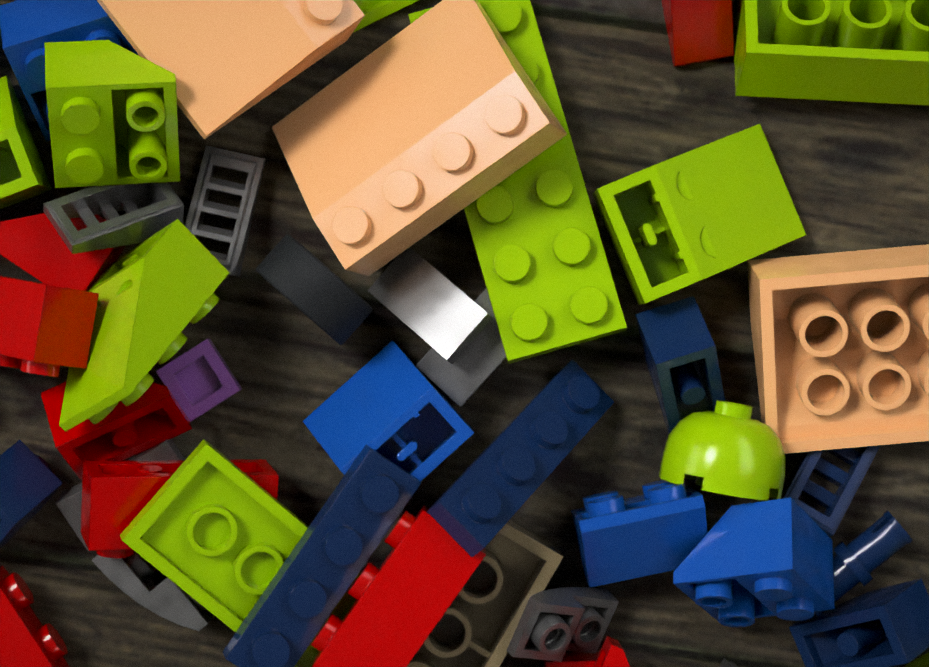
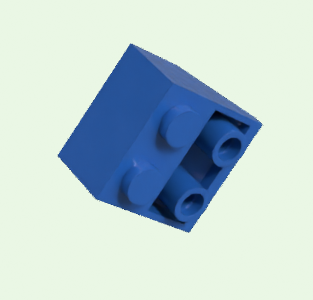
(31, 23)
(393, 412)
(638, 534)
(760, 565)

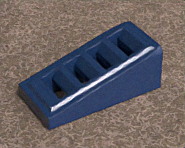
(848, 483)

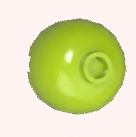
(726, 453)

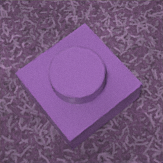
(199, 379)

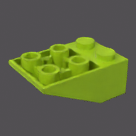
(698, 214)
(140, 320)

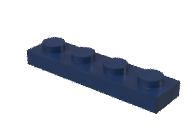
(520, 458)
(323, 563)

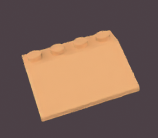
(232, 50)
(414, 134)
(842, 347)

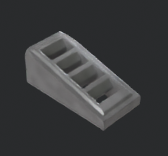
(157, 206)
(244, 215)

